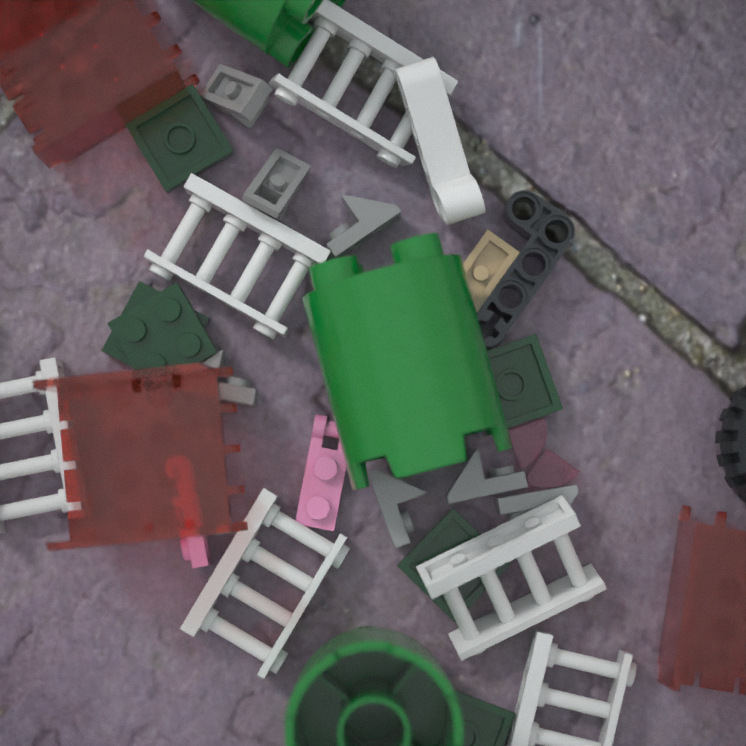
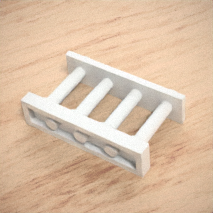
(362, 43)
(238, 217)
(47, 422)
(496, 547)
(225, 582)
(536, 693)

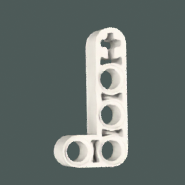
(438, 142)

